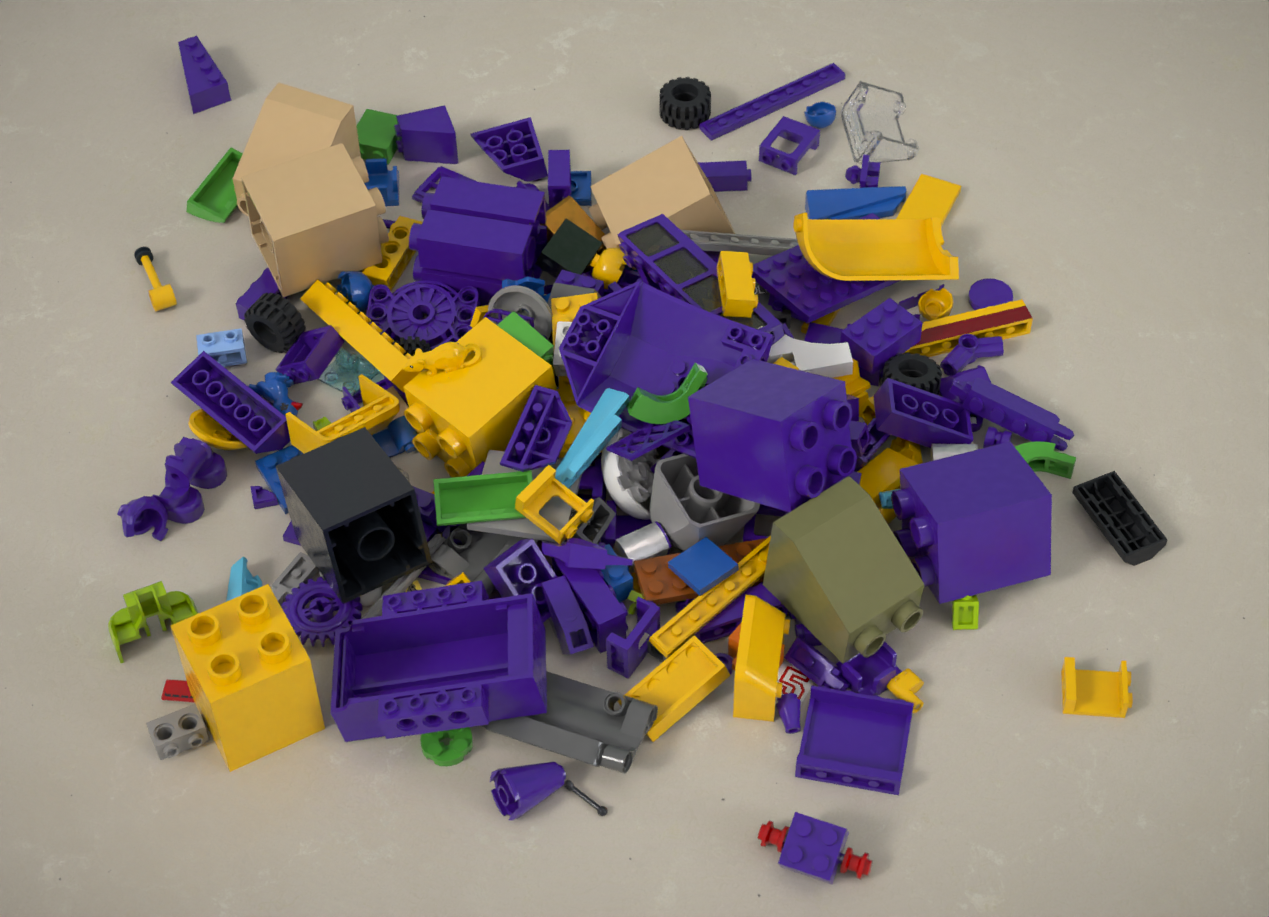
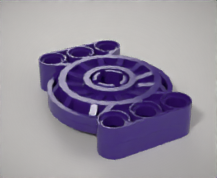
(405, 306)

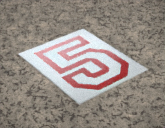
(794, 681)

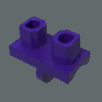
(864, 174)

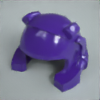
(143, 514)

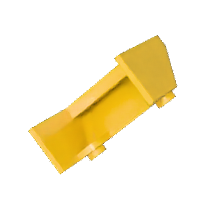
(375, 415)
(758, 660)

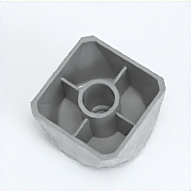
(693, 511)

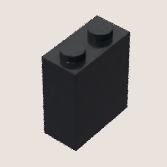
(568, 250)

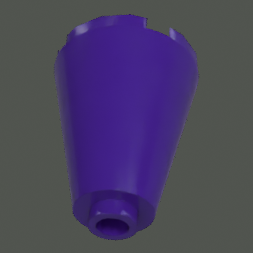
(525, 786)

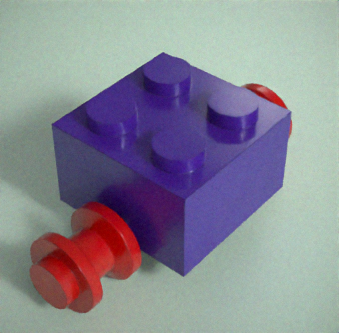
(814, 848)

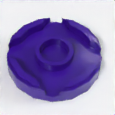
(989, 293)

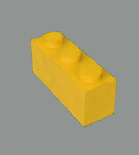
(736, 284)

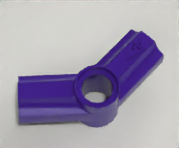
(968, 350)

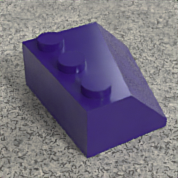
(514, 149)

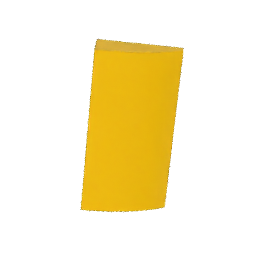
(679, 684)

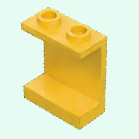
(1095, 691)

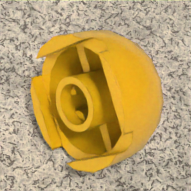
(608, 266)

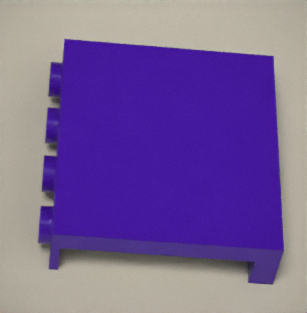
(854, 740)

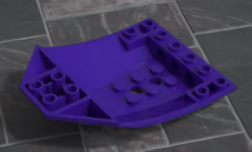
(652, 344)

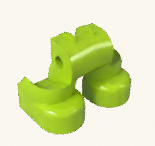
(143, 604)

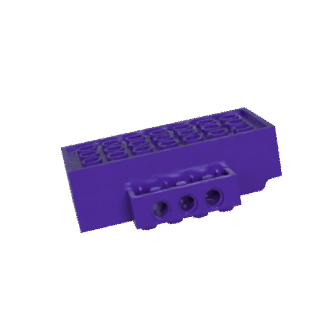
(439, 663)

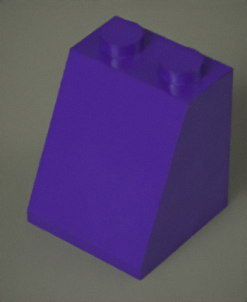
(427, 136)

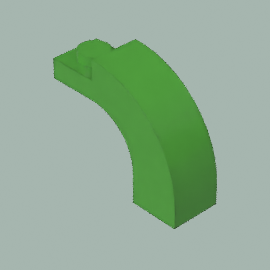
(670, 407)
(1043, 458)

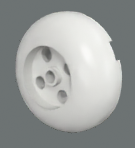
(629, 480)

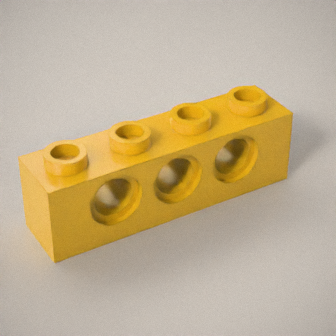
(395, 254)

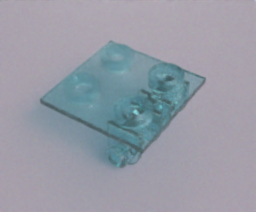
(345, 371)

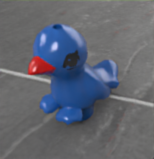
(276, 391)

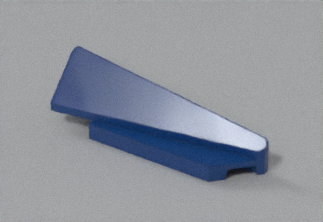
(853, 202)

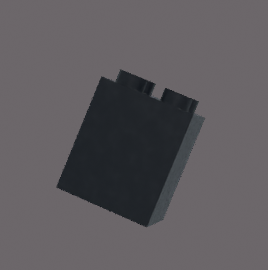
(354, 514)

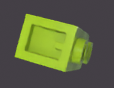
(965, 613)

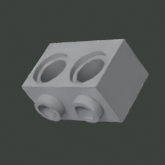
(176, 728)

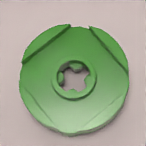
(447, 754)

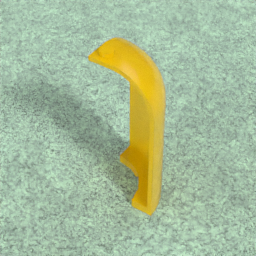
(876, 249)

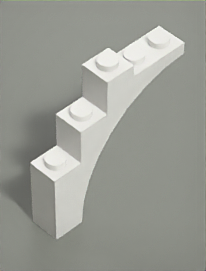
(815, 358)

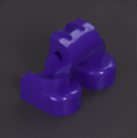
(194, 465)

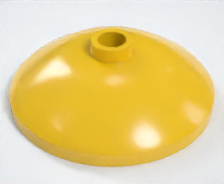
(212, 432)

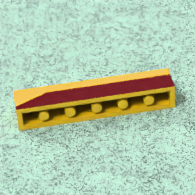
(1001, 320)

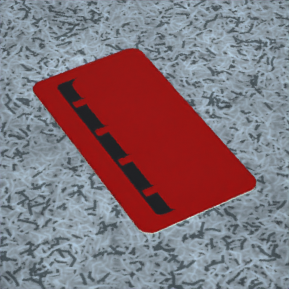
(177, 691)

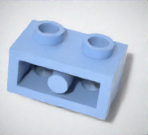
(223, 345)

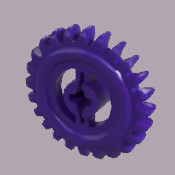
(319, 610)

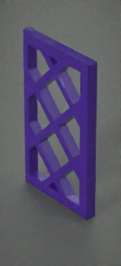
(641, 449)

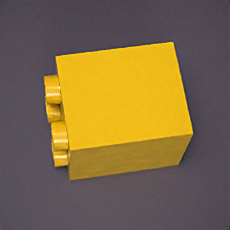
(477, 406)
(249, 677)

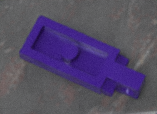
(815, 665)

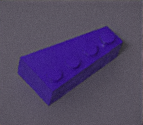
(203, 78)

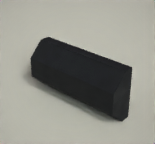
(1120, 518)

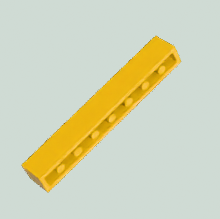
(358, 333)

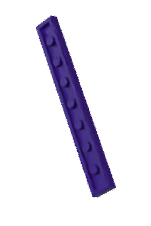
(772, 101)

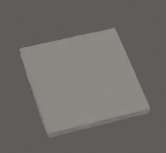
(555, 511)

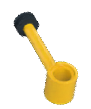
(160, 296)

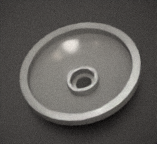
(520, 298)

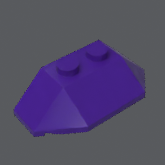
(538, 432)

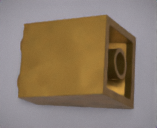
(571, 210)

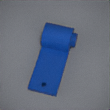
(396, 437)

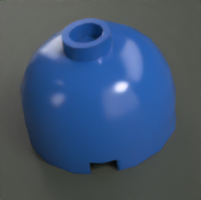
(356, 288)

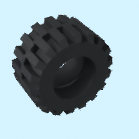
(685, 103)
(274, 322)
(914, 371)

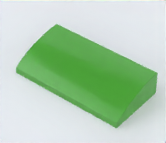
(216, 195)
(479, 497)

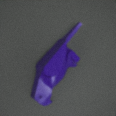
(583, 554)

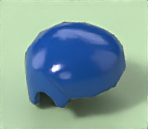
(820, 114)

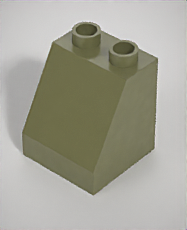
(843, 571)

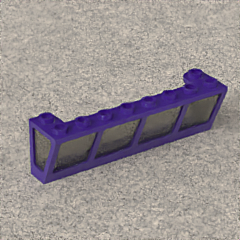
(684, 270)

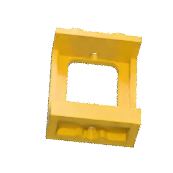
(539, 492)

